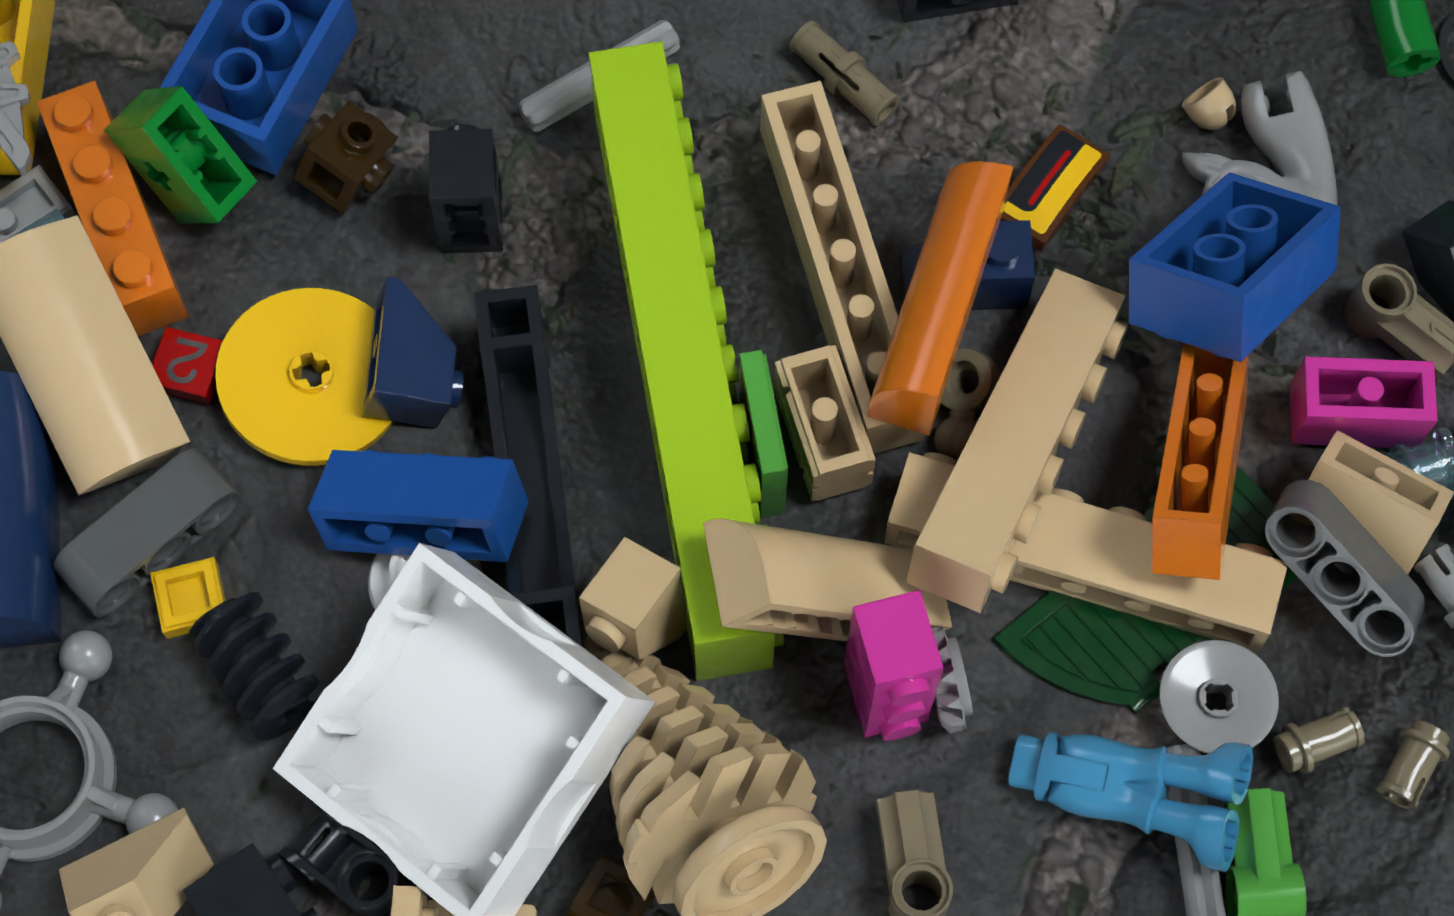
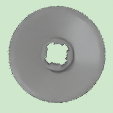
(1218, 668)

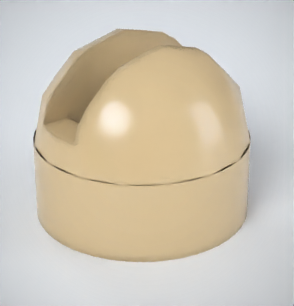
(1211, 105)

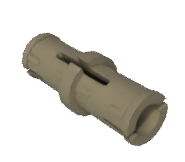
(844, 73)

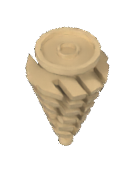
(709, 801)

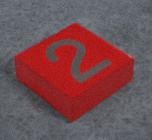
(187, 365)

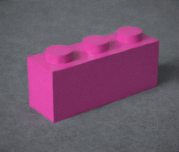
(892, 665)

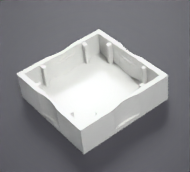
(463, 736)

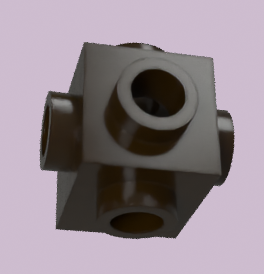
(346, 156)

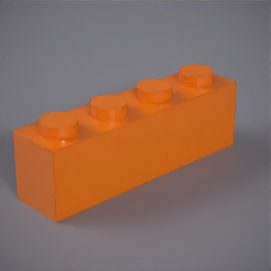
(112, 207)
(1199, 465)

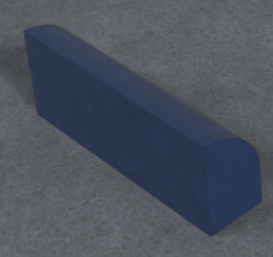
(27, 522)

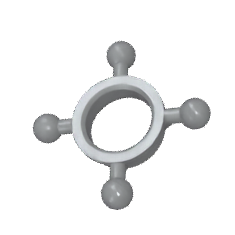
(83, 659)

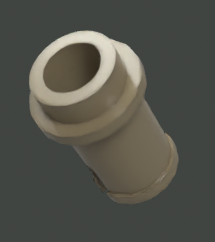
(1317, 740)
(1414, 764)

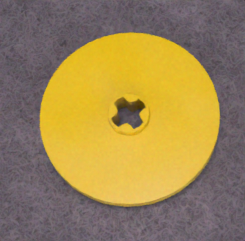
(263, 368)

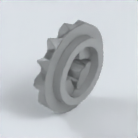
(953, 693)

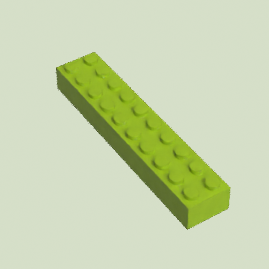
(678, 335)

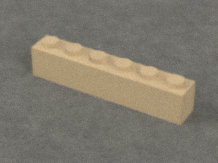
(833, 243)
(1016, 443)
(1109, 561)

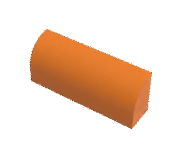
(940, 296)

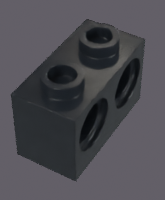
(466, 189)

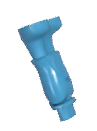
(1133, 784)

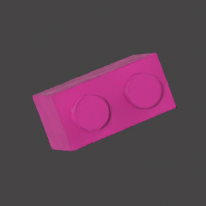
(1363, 398)

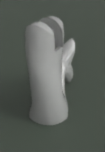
(1290, 141)

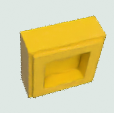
(186, 594)

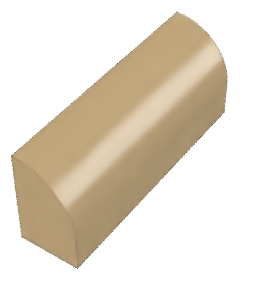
(82, 358)
(804, 579)

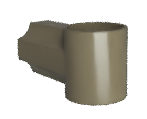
(1408, 325)
(913, 850)

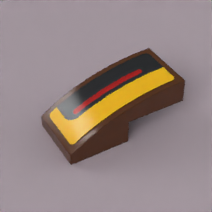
(1053, 183)

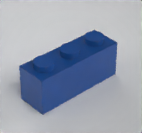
(399, 500)

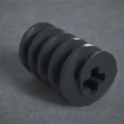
(253, 665)

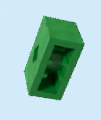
(180, 155)

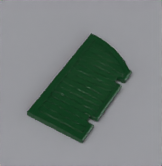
(1112, 652)

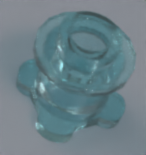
(1431, 458)

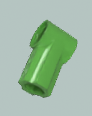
(1262, 870)

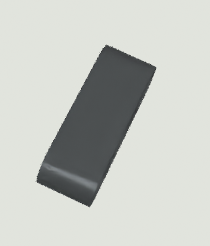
(147, 532)
(1348, 597)

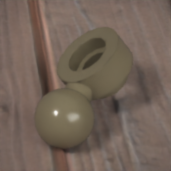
(955, 431)

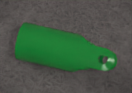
(1405, 36)

